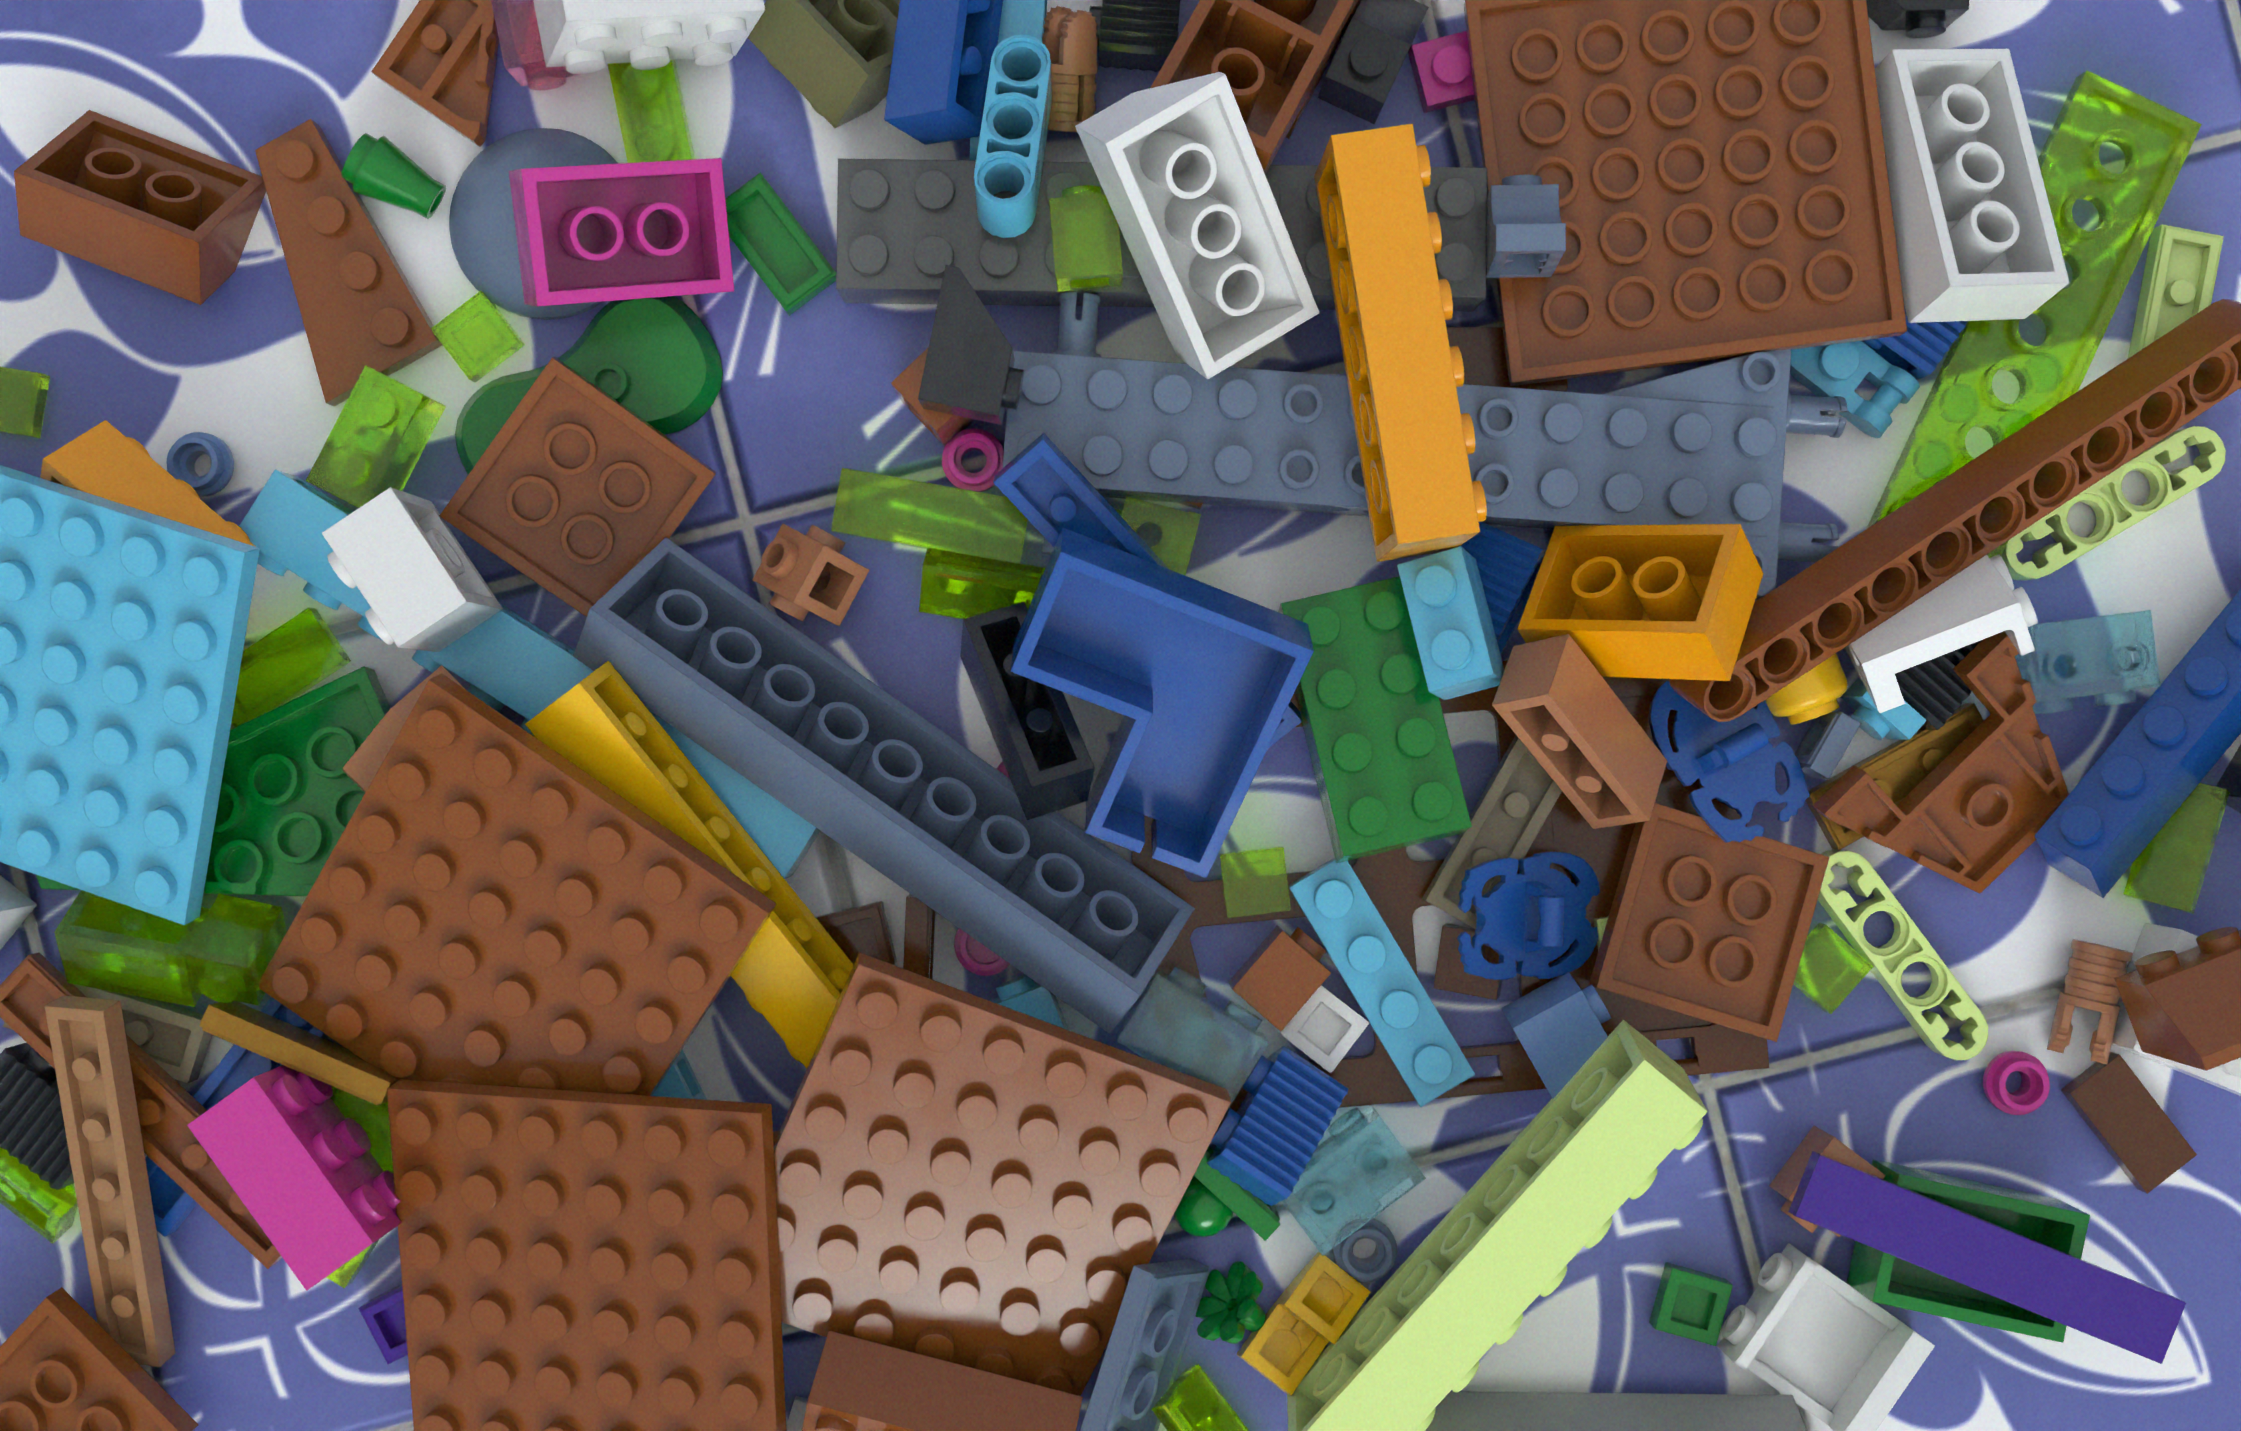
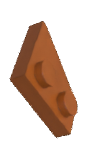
(446, 62)

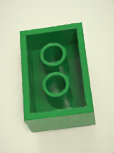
(1911, 1287)

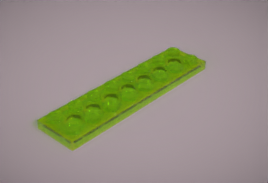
(2076, 317)

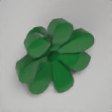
(1231, 1304)

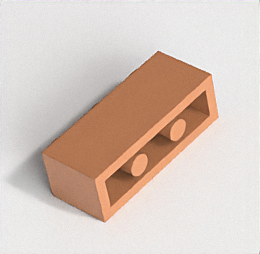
(1580, 732)

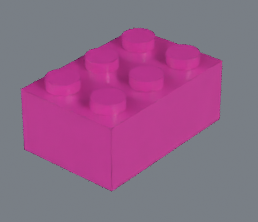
(621, 231)
(300, 1170)

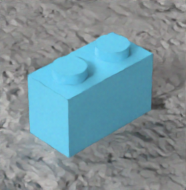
(1451, 623)

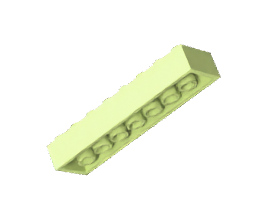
(1504, 1242)

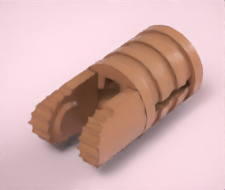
(1074, 66)
(2092, 987)

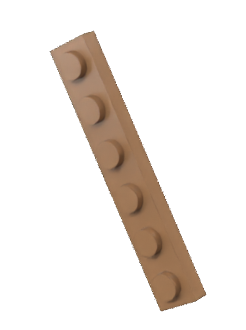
(110, 1175)

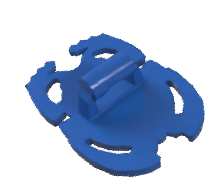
(1729, 760)
(1529, 916)

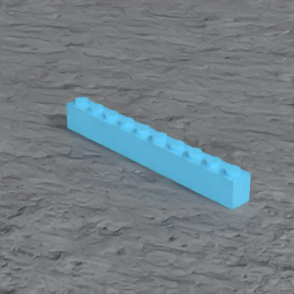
(502, 657)

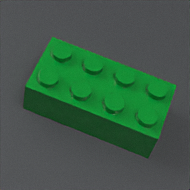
(1374, 724)

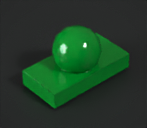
(1213, 1200)

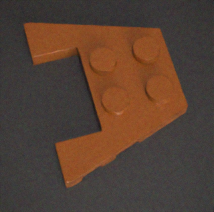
(1982, 799)

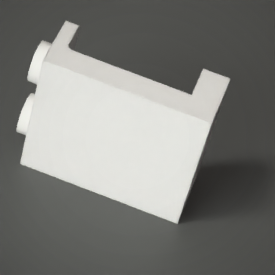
(1951, 616)
(1823, 1343)

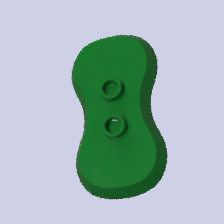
(638, 351)

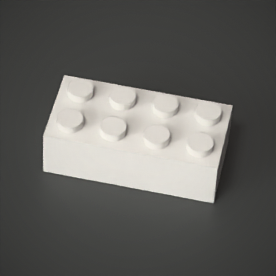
(1965, 187)

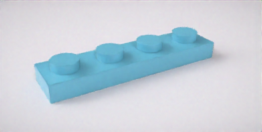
(1381, 980)

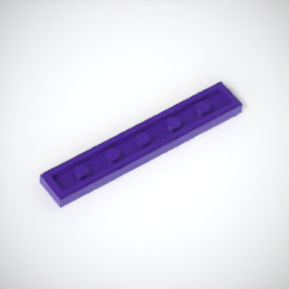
(1987, 1257)

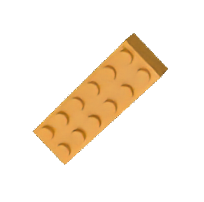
(1398, 343)

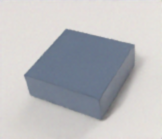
(1826, 744)

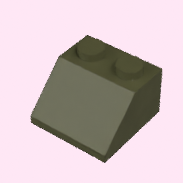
(831, 51)

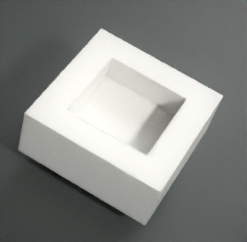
(1325, 1029)

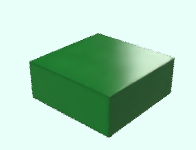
(1690, 1304)

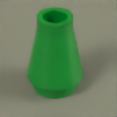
(389, 175)

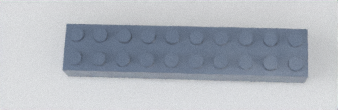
(883, 783)

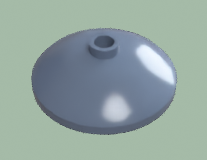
(484, 220)

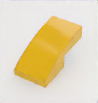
(1303, 1322)

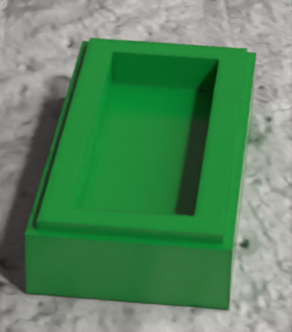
(776, 245)

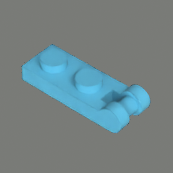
(1839, 371)

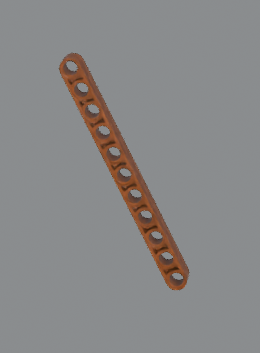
(1978, 508)

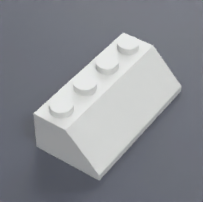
(1199, 220)

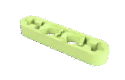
(2111, 507)
(1903, 949)

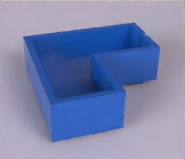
(1187, 669)

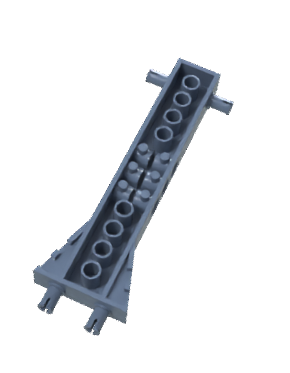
(1646, 454)

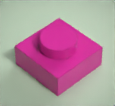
(1442, 71)

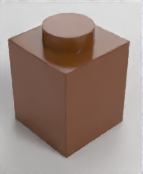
(1281, 975)

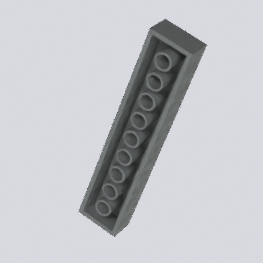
(915, 216)

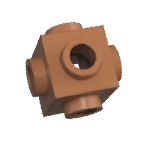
(810, 574)

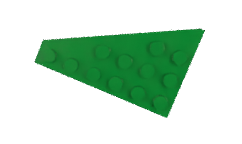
(288, 790)

